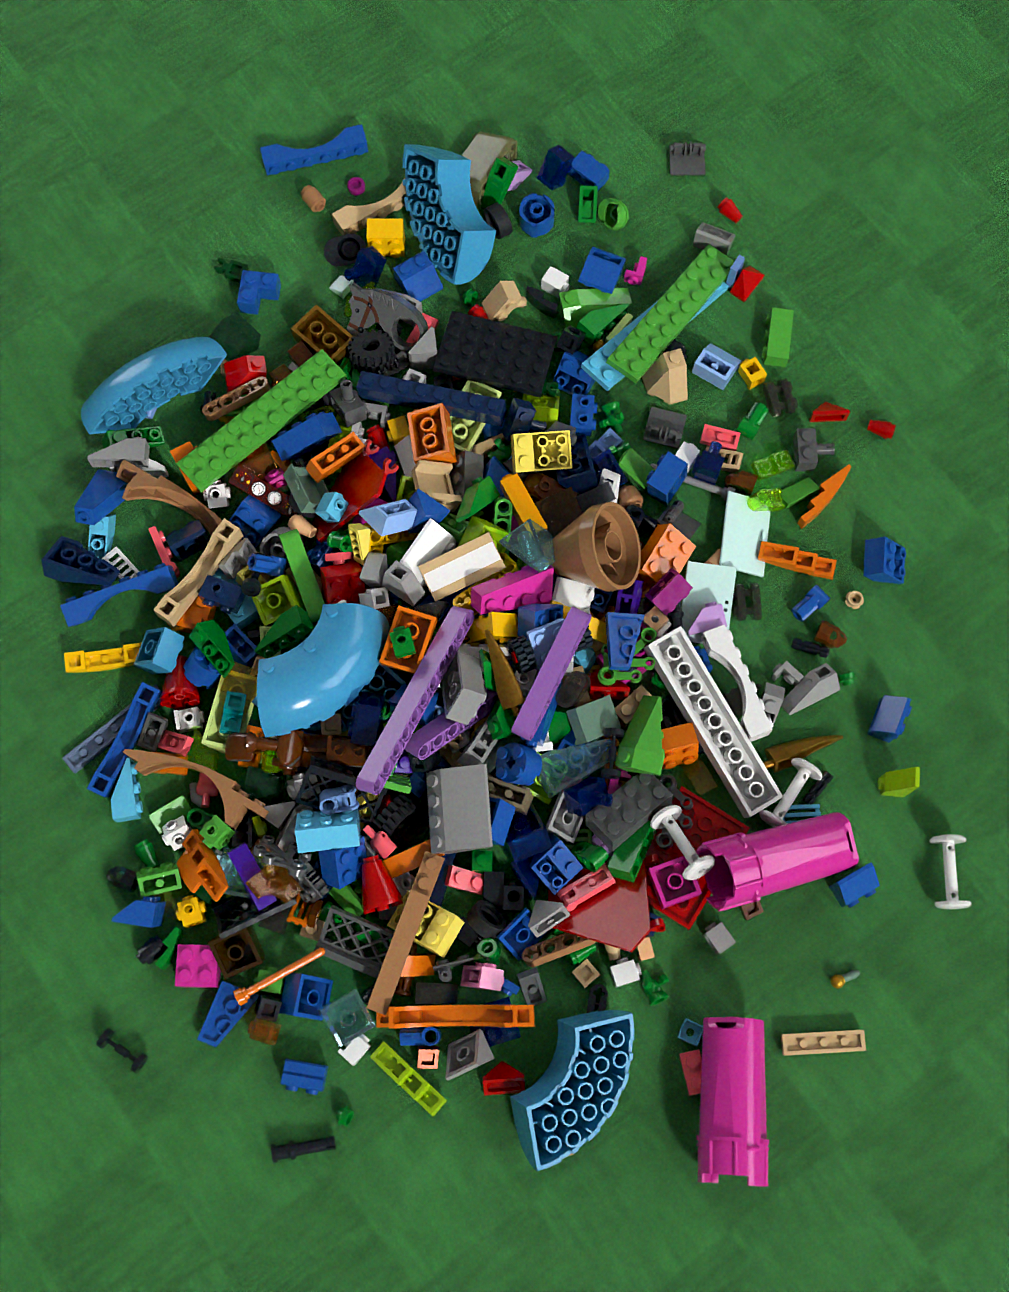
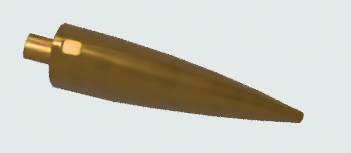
(505, 679)
(780, 755)

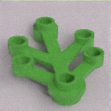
(615, 675)

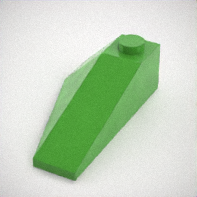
(579, 302)
(642, 743)

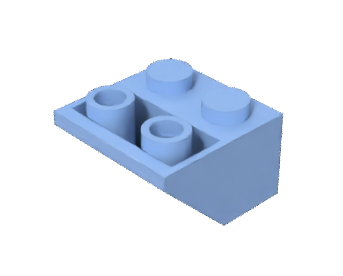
(716, 366)
(390, 517)

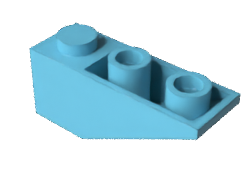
(102, 536)
(125, 798)

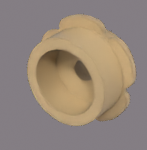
(854, 595)

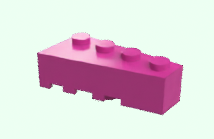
(513, 590)

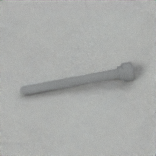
(706, 486)

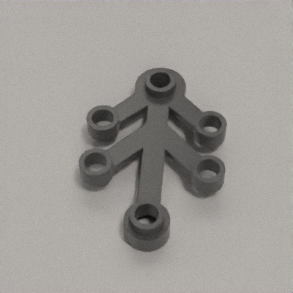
(679, 796)
(275, 856)

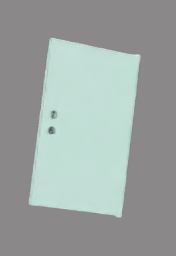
(743, 535)
(709, 585)

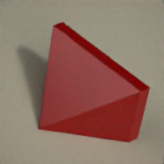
(746, 283)
(829, 412)
(503, 1080)

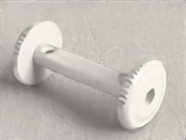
(805, 771)
(666, 819)
(950, 871)

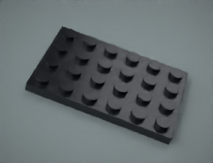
(495, 354)

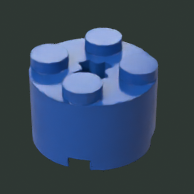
(536, 215)
(200, 670)
(518, 764)

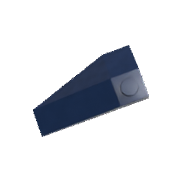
(582, 475)
(72, 563)

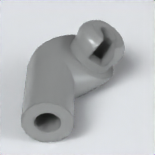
(195, 798)

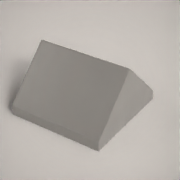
(714, 236)
(424, 352)
(563, 823)
(467, 1054)

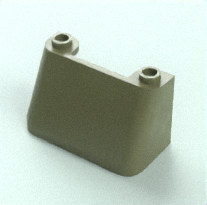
(483, 153)

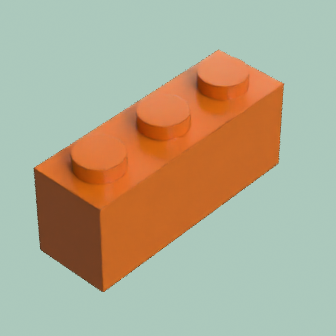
(335, 457)

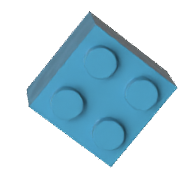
(159, 651)

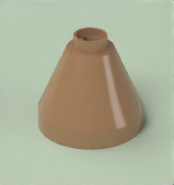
(599, 548)

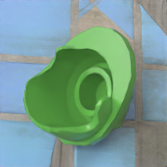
(613, 213)

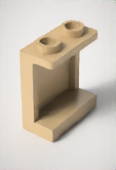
(435, 481)

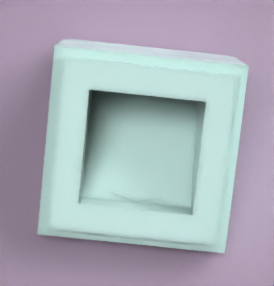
(341, 286)

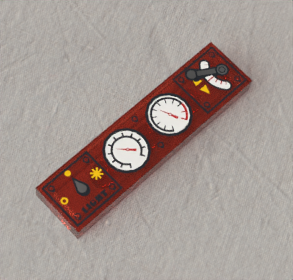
(262, 491)

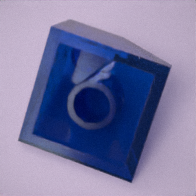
(526, 876)

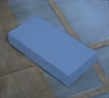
(735, 271)

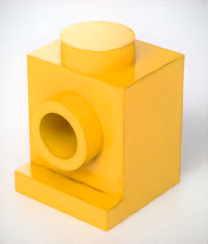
(758, 373)

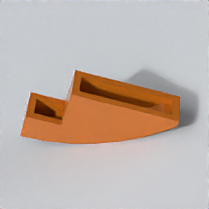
(407, 859)

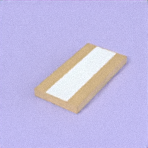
(462, 566)

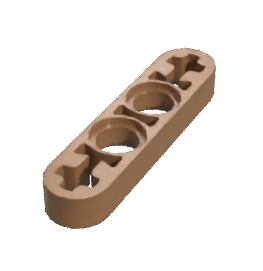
(235, 397)
(559, 951)

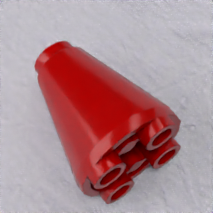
(178, 690)
(378, 886)

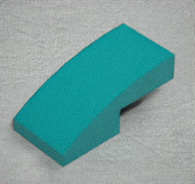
(232, 712)

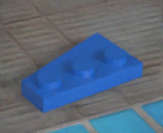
(622, 635)
(223, 1014)

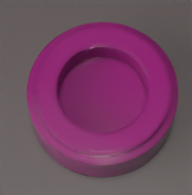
(356, 186)

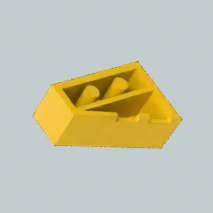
(501, 625)

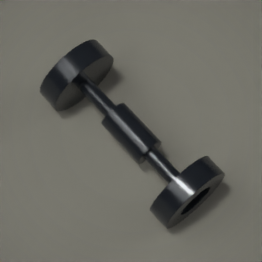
(251, 586)
(613, 733)
(106, 1037)

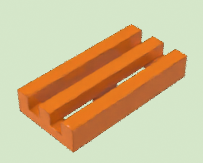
(297, 920)

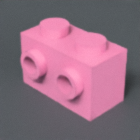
(482, 977)

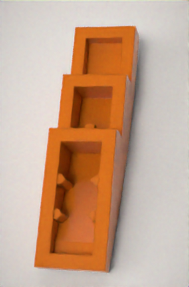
(826, 493)
(796, 560)
(206, 865)

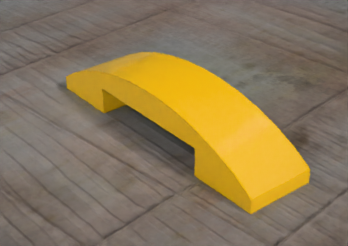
(101, 660)

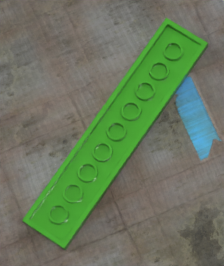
(671, 314)
(261, 420)

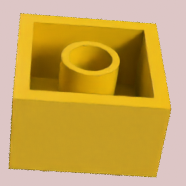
(387, 236)

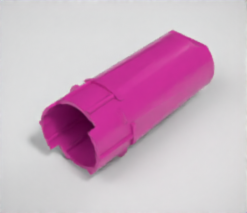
(777, 859)
(733, 1101)

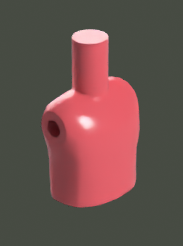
(206, 789)
(380, 842)

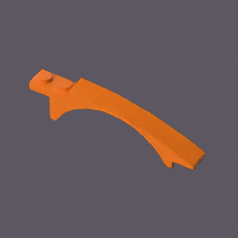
(457, 1016)

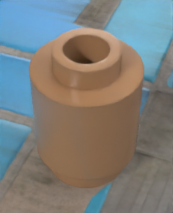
(313, 198)

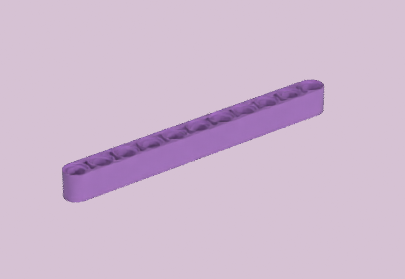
(414, 701)

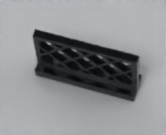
(340, 773)
(234, 906)

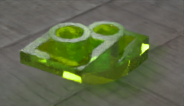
(773, 465)

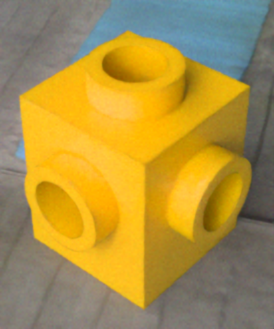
(196, 916)

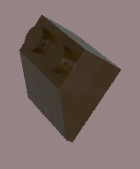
(559, 510)
(237, 951)

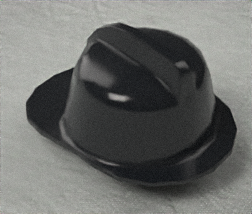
(343, 249)

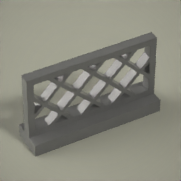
(355, 956)

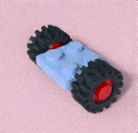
(532, 653)

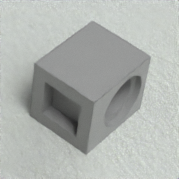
(718, 937)

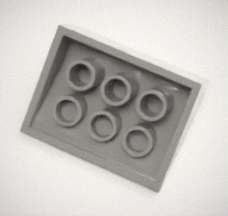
(459, 809)

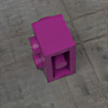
(669, 591)

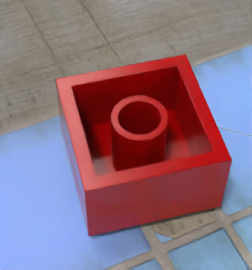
(342, 583)

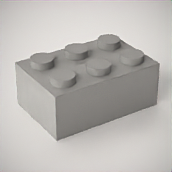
(463, 688)

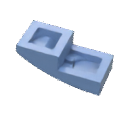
(607, 439)

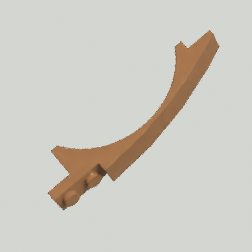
(145, 486)
(234, 799)
(405, 933)

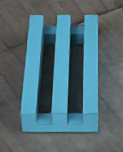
(804, 814)

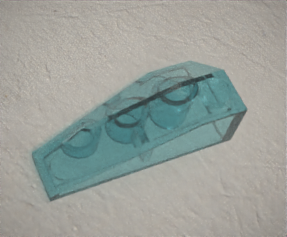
(571, 765)

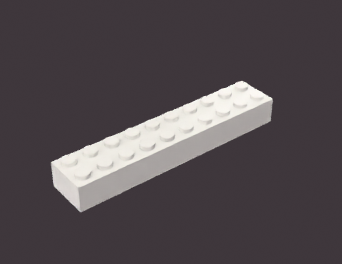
(713, 722)

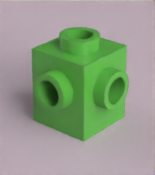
(216, 833)

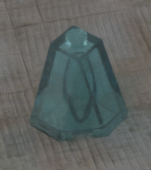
(531, 545)

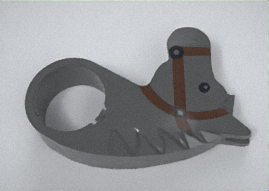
(383, 307)

